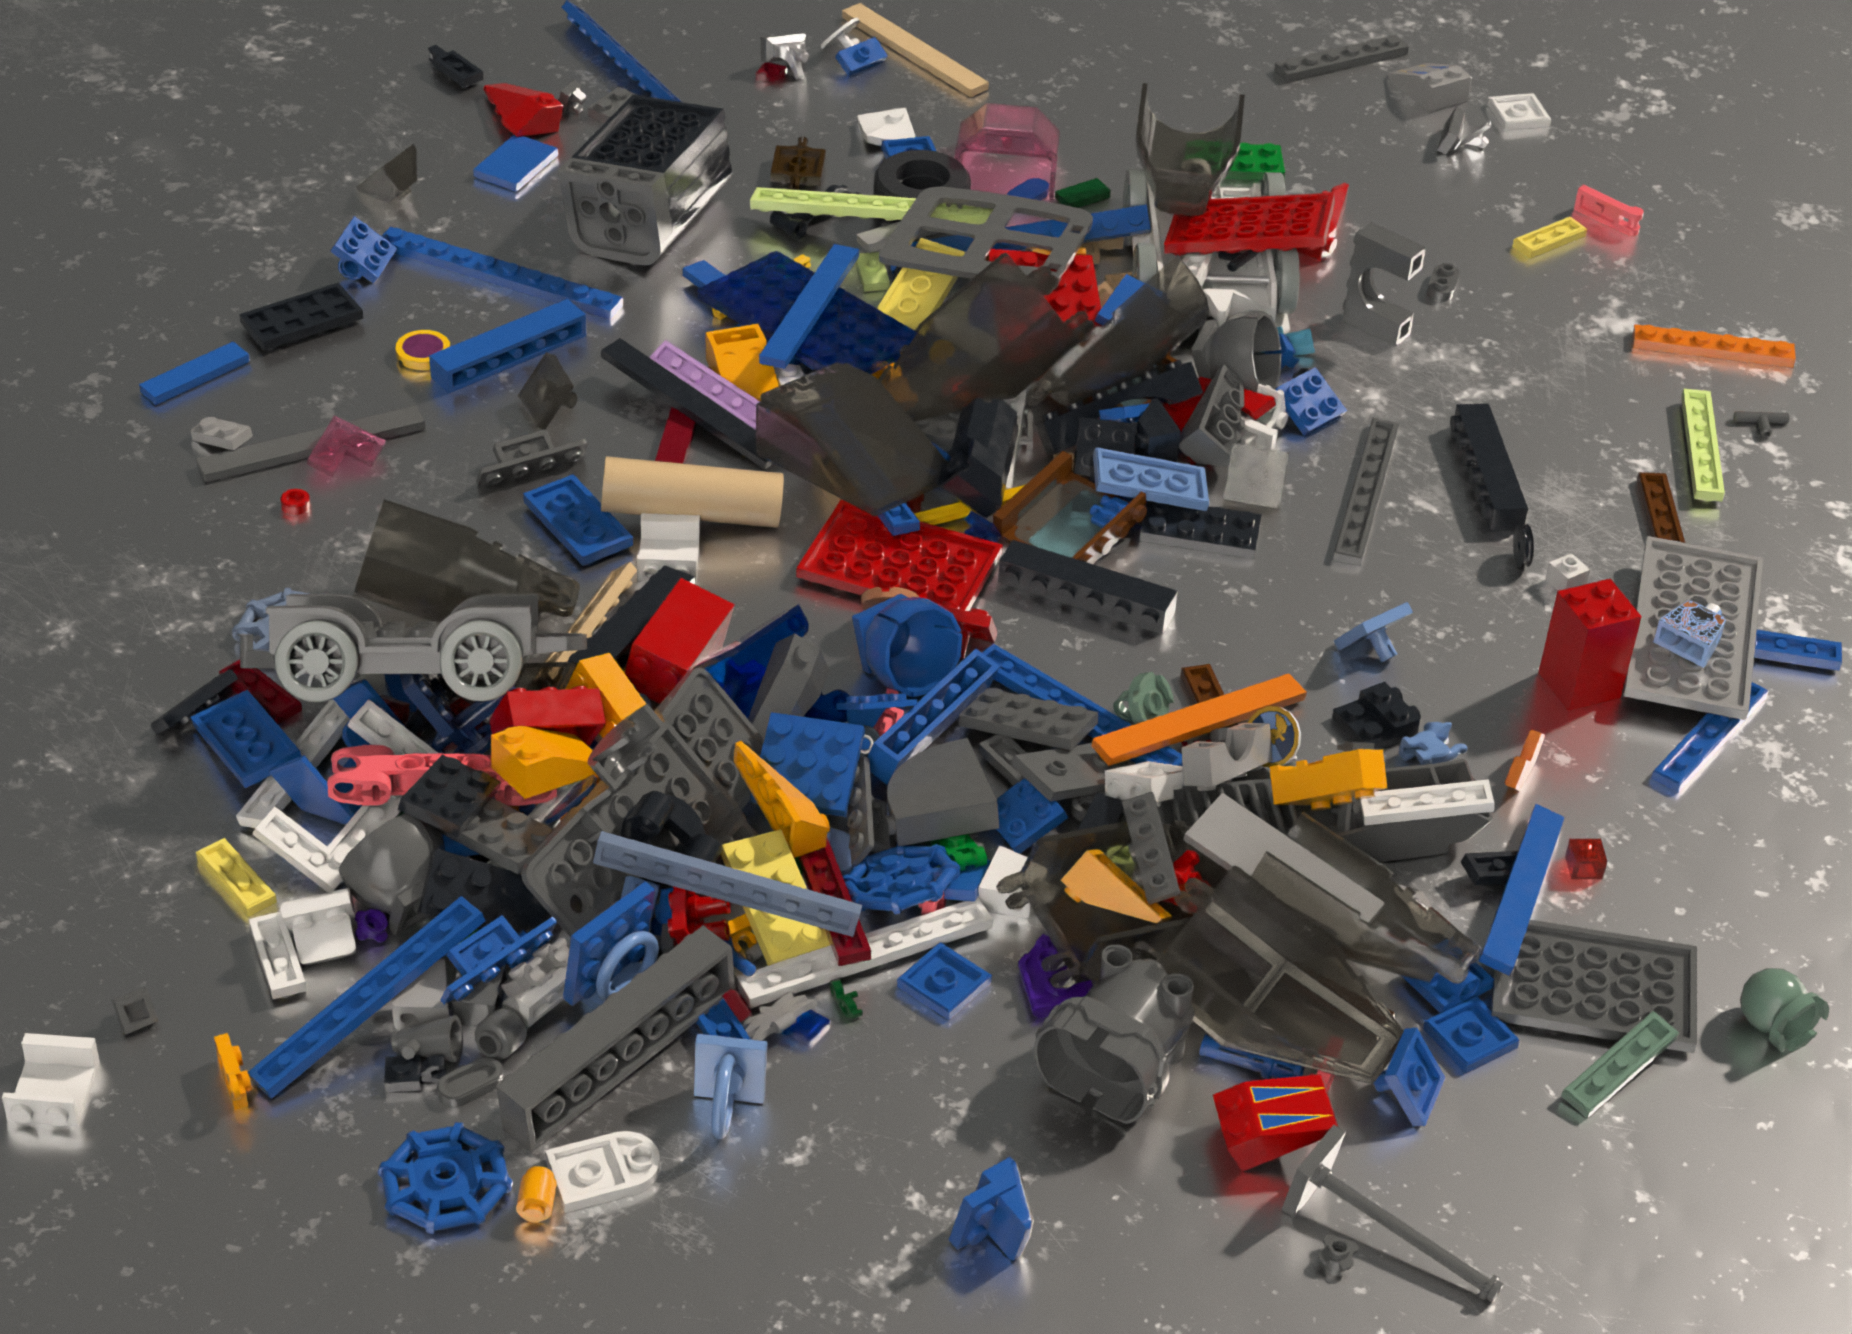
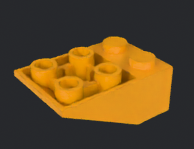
(735, 357)

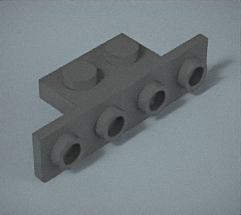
(528, 453)
(866, 817)
(1150, 848)

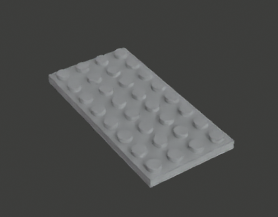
(1690, 572)

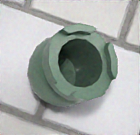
(1782, 1007)

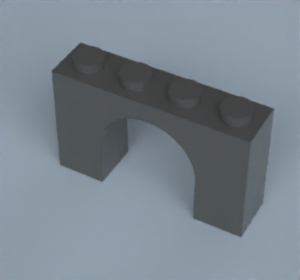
(1364, 304)

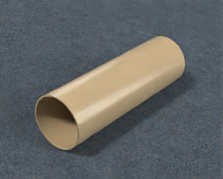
(689, 489)

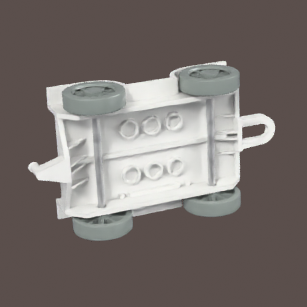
(1262, 284)

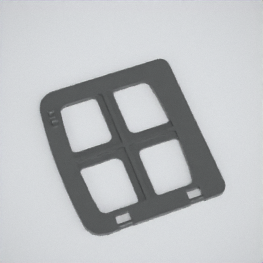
(900, 253)

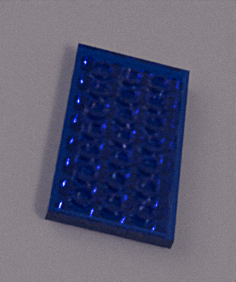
(844, 333)

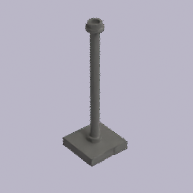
(1317, 1172)

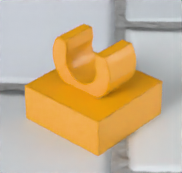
(741, 930)

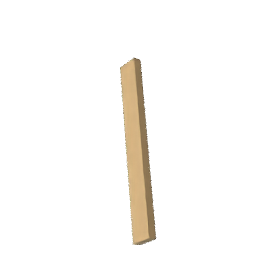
(916, 50)

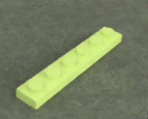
(1702, 445)

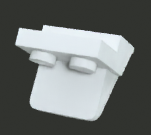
(321, 926)

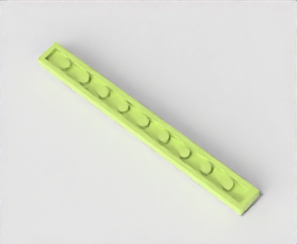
(856, 205)

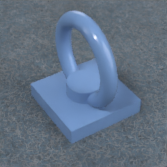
(604, 986)
(729, 1072)

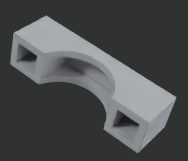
(1217, 762)

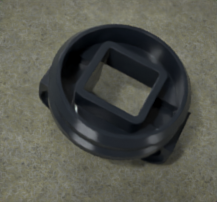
(678, 817)

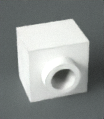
(1567, 572)

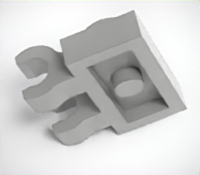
(538, 969)

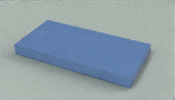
(1157, 478)

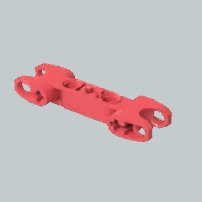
(384, 774)

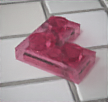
(344, 440)

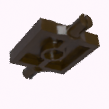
(798, 165)

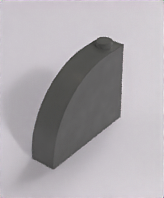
(940, 795)

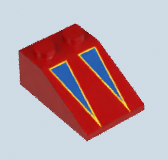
(1273, 1117)

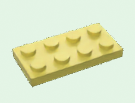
(918, 292)
(771, 858)

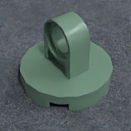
(1146, 698)

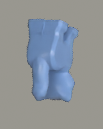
(1431, 745)

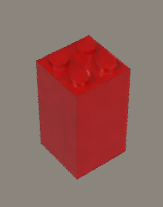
(677, 638)
(1589, 644)

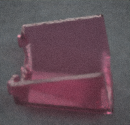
(1010, 132)

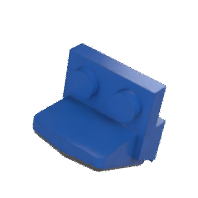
(996, 1209)

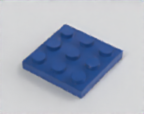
(815, 758)
(597, 938)

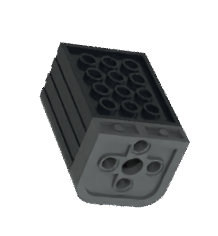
(644, 178)

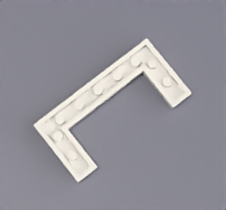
(307, 852)

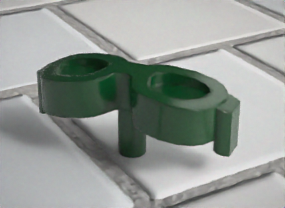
(845, 1001)

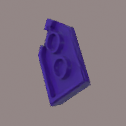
(1037, 983)

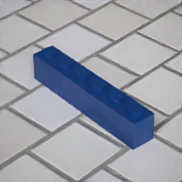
(507, 346)
(931, 715)

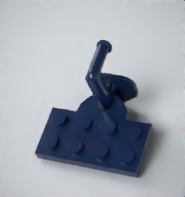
(460, 729)

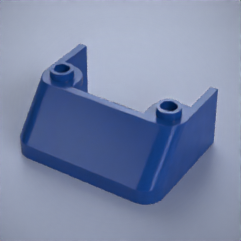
(307, 785)

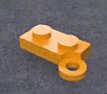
(236, 1081)

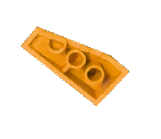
(782, 803)

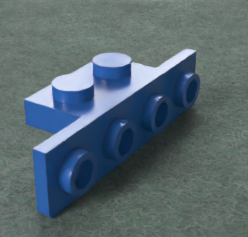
(489, 950)

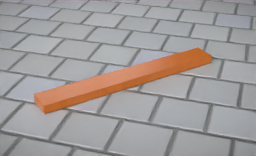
(1196, 719)

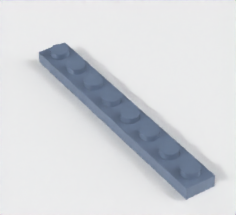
(727, 884)

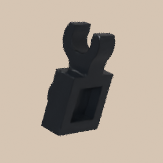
(407, 1074)

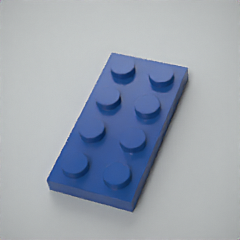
(577, 519)
(245, 737)

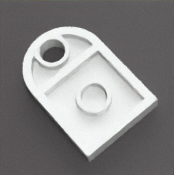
(603, 1169)

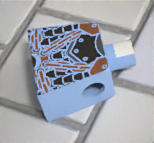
(1691, 631)

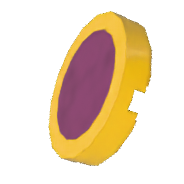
(416, 347)

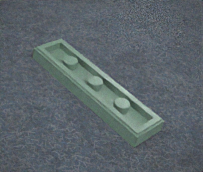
(1620, 1064)

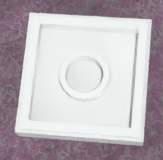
(1518, 111)

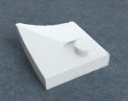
(885, 126)

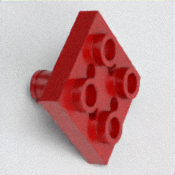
(973, 624)

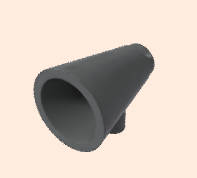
(430, 1039)

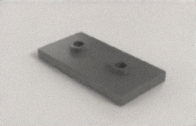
(1063, 772)

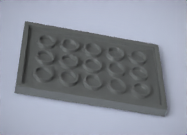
(1598, 983)

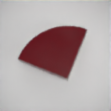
(770, 72)
(737, 1005)

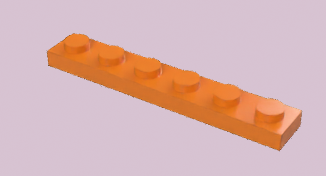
(1714, 345)

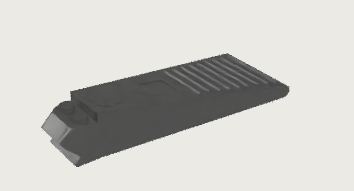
(1380, 841)

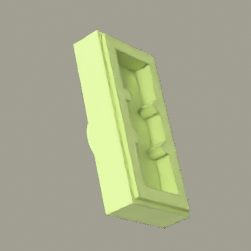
(872, 272)

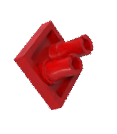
(690, 911)

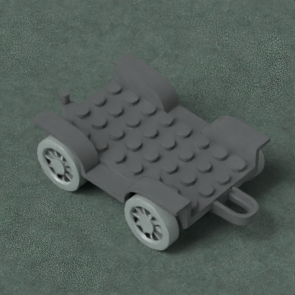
(345, 637)

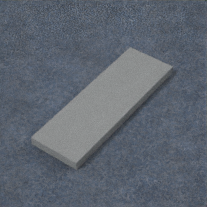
(1240, 839)

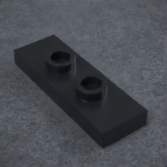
(186, 709)

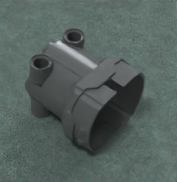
(1118, 1036)

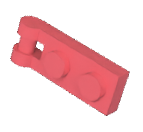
(1608, 210)

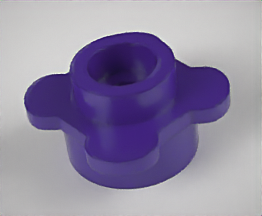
(375, 919)

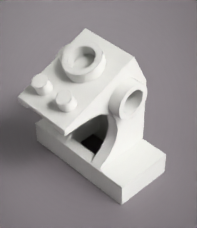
(1265, 429)

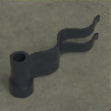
(797, 222)

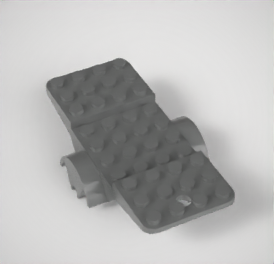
(675, 750)

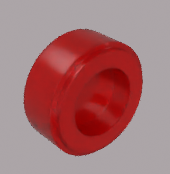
(295, 501)

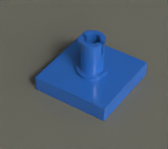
(1413, 1077)

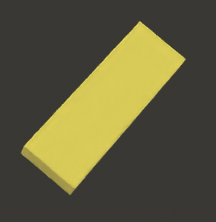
(1549, 237)
(236, 877)

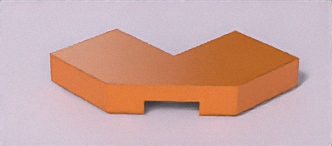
(1523, 765)

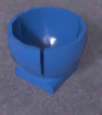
(907, 643)

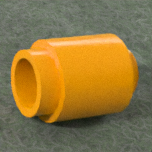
(536, 1194)

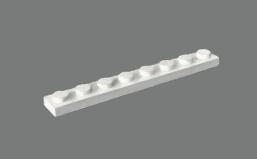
(885, 944)

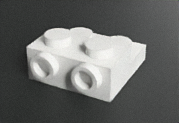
(1144, 778)

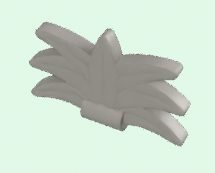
(778, 1016)

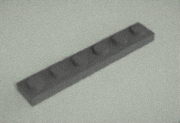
(1341, 58)

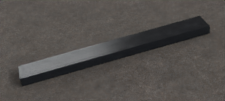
(684, 399)

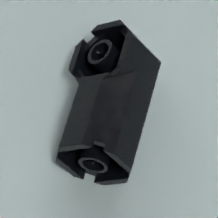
(980, 456)

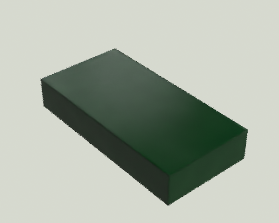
(1083, 193)

